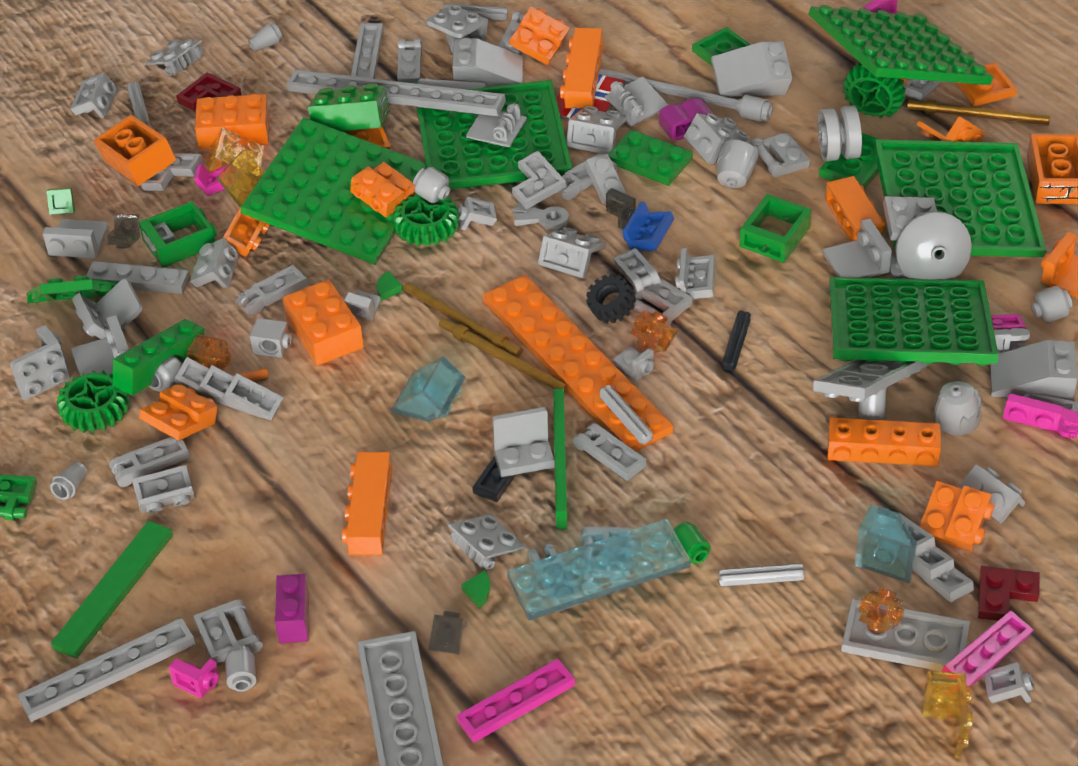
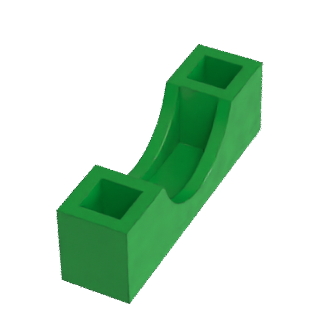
(137, 366)

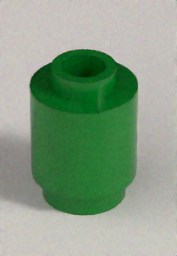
(693, 542)

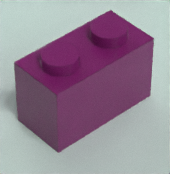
(292, 608)

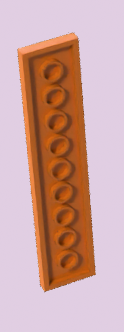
(572, 358)

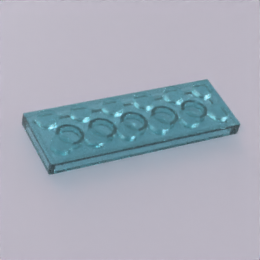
(598, 569)

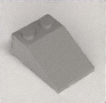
(486, 63)
(753, 70)
(1036, 369)

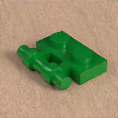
(16, 491)

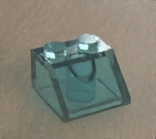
(430, 391)
(885, 544)

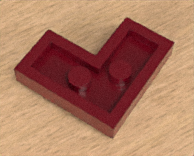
(206, 86)
(1002, 584)

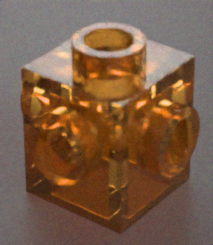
(653, 331)
(209, 352)
(871, 612)

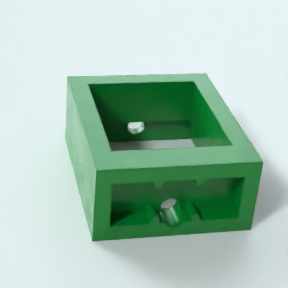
(177, 219)
(778, 246)

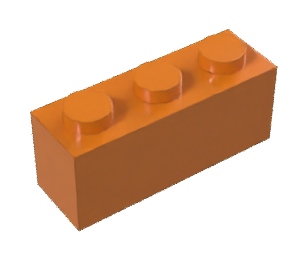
(851, 206)

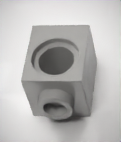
(270, 338)

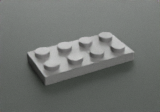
(918, 641)

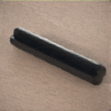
(736, 341)

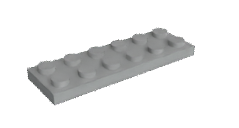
(399, 701)

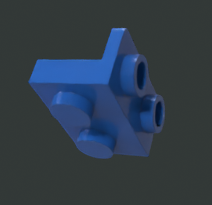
(646, 229)

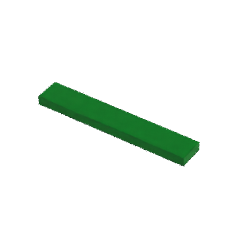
(560, 459)
(111, 590)

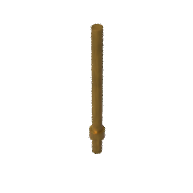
(931, 107)
(464, 334)
(496, 339)

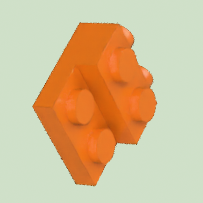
(539, 35)
(382, 188)
(180, 412)
(957, 515)

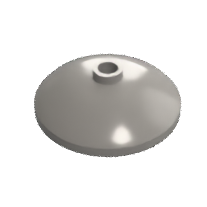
(926, 235)

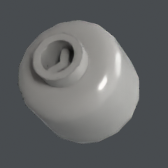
(431, 184)
(1052, 304)
(165, 374)

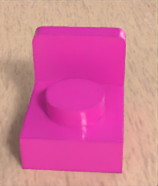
(191, 679)

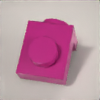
(208, 180)

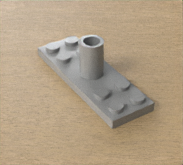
(866, 384)

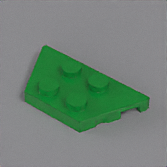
(59, 290)

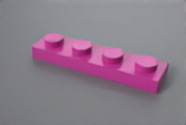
(990, 648)
(515, 700)

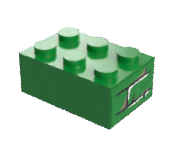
(350, 107)

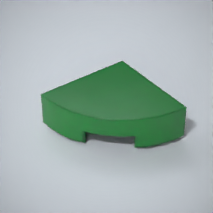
(388, 286)
(477, 589)

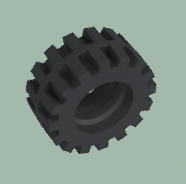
(616, 309)

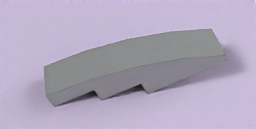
(229, 390)
(936, 566)

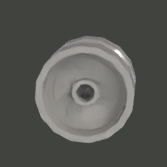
(839, 133)

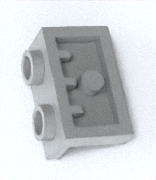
(94, 94)

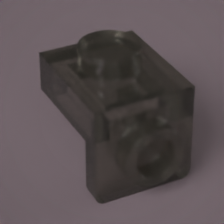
(620, 206)
(125, 232)
(447, 633)

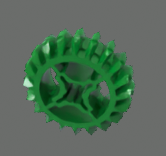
(873, 94)
(425, 221)
(77, 404)

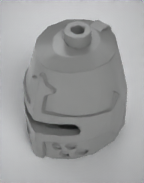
(736, 163)
(958, 408)

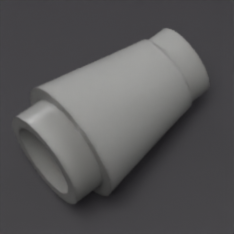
(266, 37)
(68, 481)

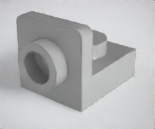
(477, 211)
(363, 304)
(634, 363)
(1008, 683)

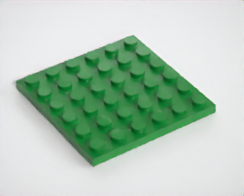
(900, 45)
(483, 163)
(972, 181)
(311, 195)
(911, 320)

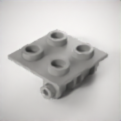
(177, 55)
(635, 100)
(498, 129)
(484, 539)

